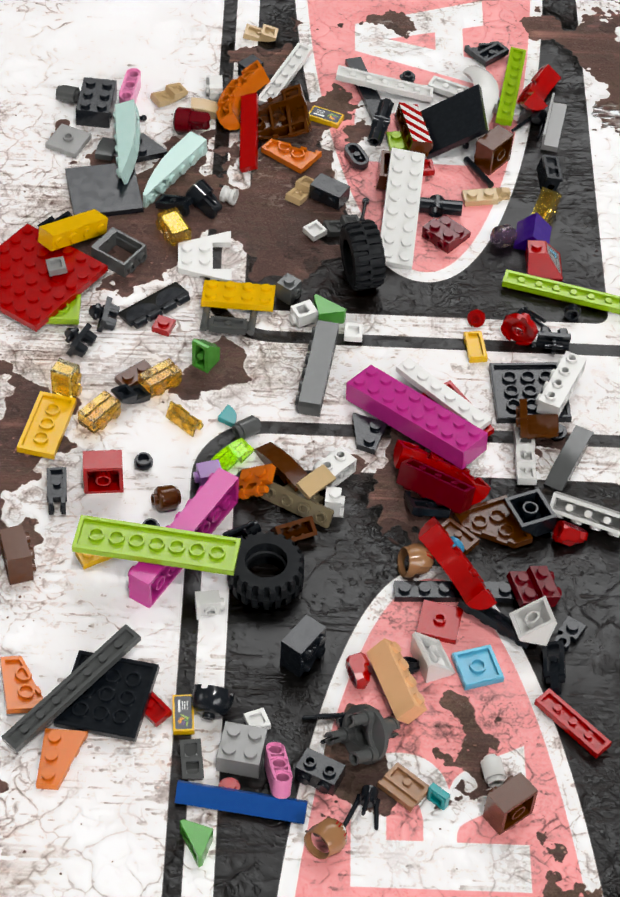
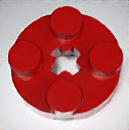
(523, 321)

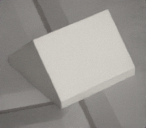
(534, 622)
(431, 656)

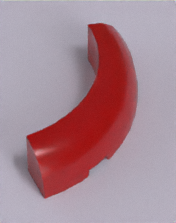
(535, 93)
(406, 450)
(456, 566)

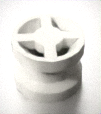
(229, 195)

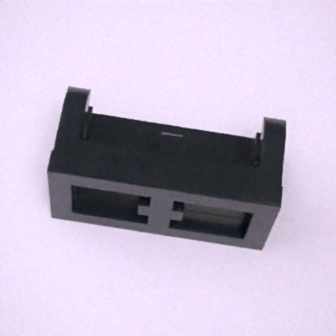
(549, 171)

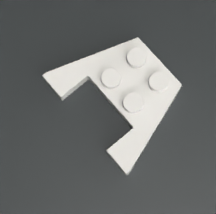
(196, 257)

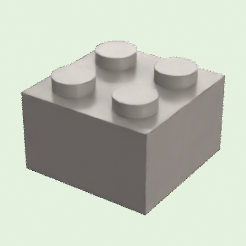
(241, 749)

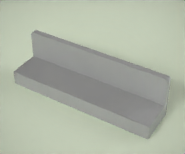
(553, 126)

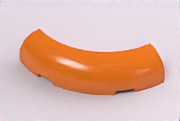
(229, 103)

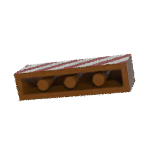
(413, 128)

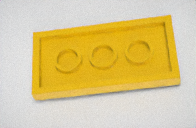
(238, 295)
(46, 425)

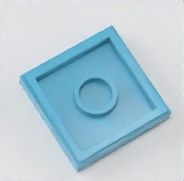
(477, 667)

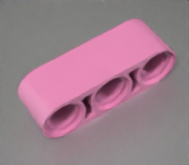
(130, 86)
(278, 770)

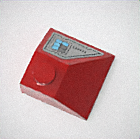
(543, 260)

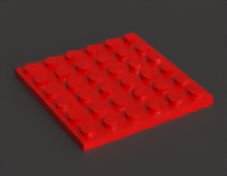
(25, 284)

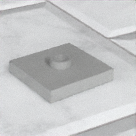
(68, 140)

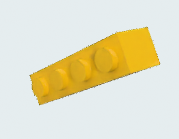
(72, 230)

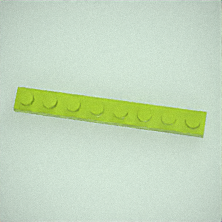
(510, 86)
(561, 291)

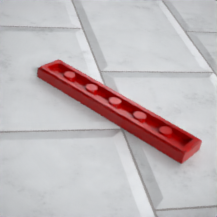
(249, 132)

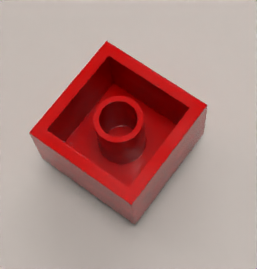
(103, 471)

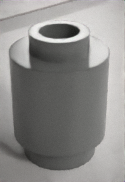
(67, 93)
(246, 427)

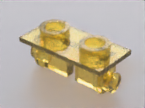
(183, 419)

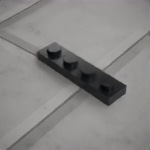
(495, 620)

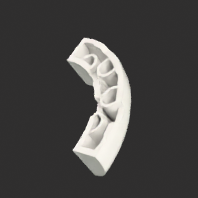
(488, 85)

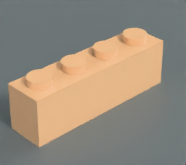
(396, 681)

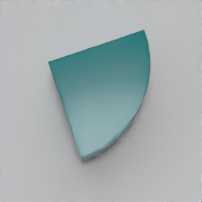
(228, 416)

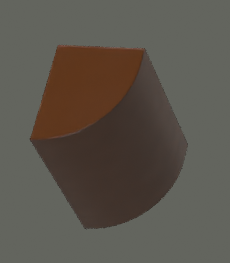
(297, 529)

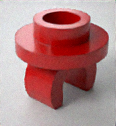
(476, 318)

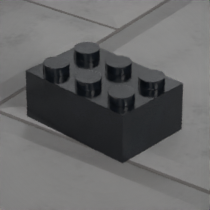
(96, 102)

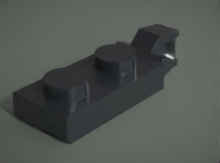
(554, 665)

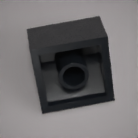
(532, 512)

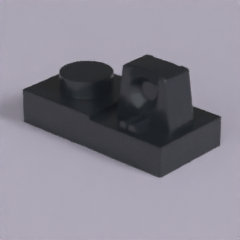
(170, 201)

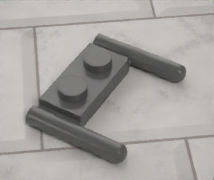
(228, 325)

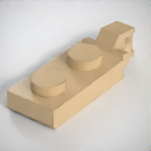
(485, 196)

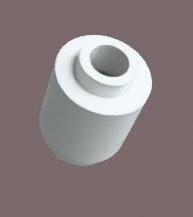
(493, 770)

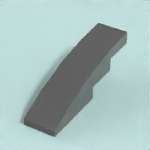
(568, 459)

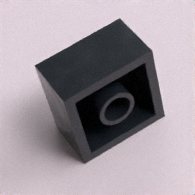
(303, 646)

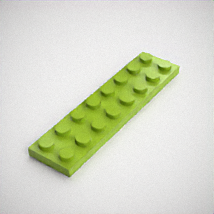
(156, 545)

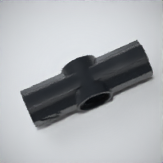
(380, 122)
(437, 206)

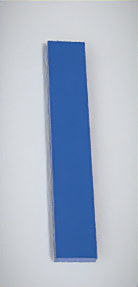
(240, 802)

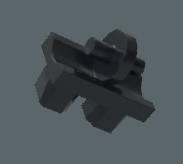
(102, 312)
(77, 338)
(553, 340)

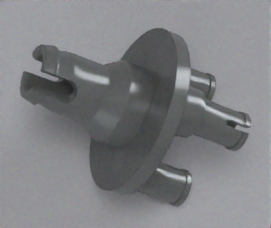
(364, 734)

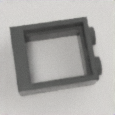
(116, 237)

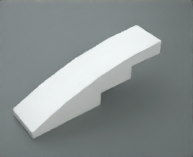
(524, 459)

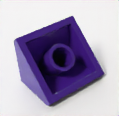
(532, 228)

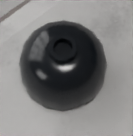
(211, 701)

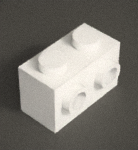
(340, 464)

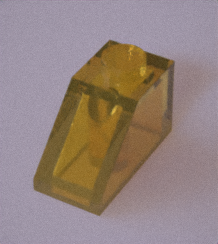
(547, 203)

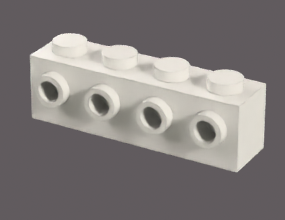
(561, 384)
(586, 512)

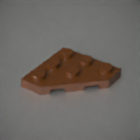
(494, 522)

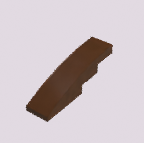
(286, 467)

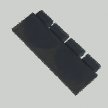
(151, 306)

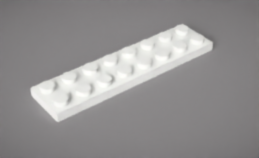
(401, 207)

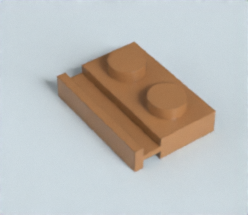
(403, 786)

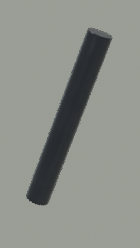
(478, 172)

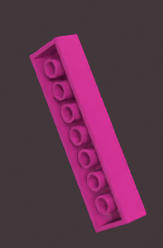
(416, 416)
(201, 514)

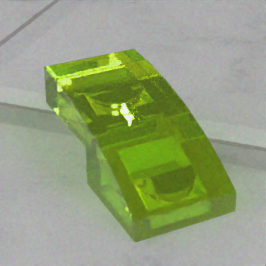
(234, 452)

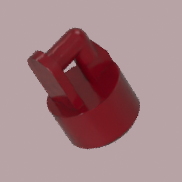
(188, 120)

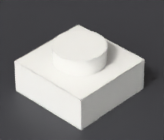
(314, 230)
(353, 332)
(257, 718)

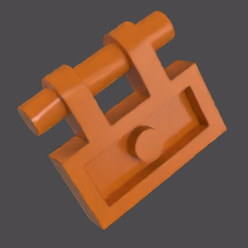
(255, 480)

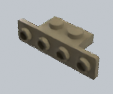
(299, 504)

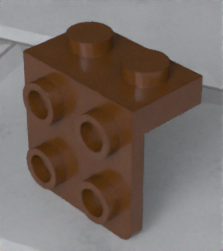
(535, 425)

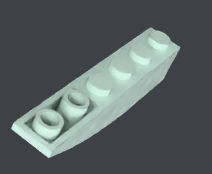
(127, 138)
(174, 165)

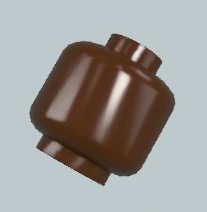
(166, 497)

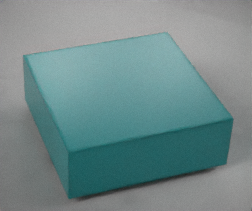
(438, 796)

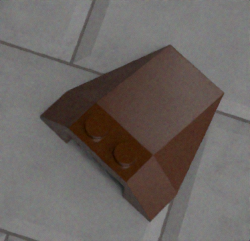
(284, 115)

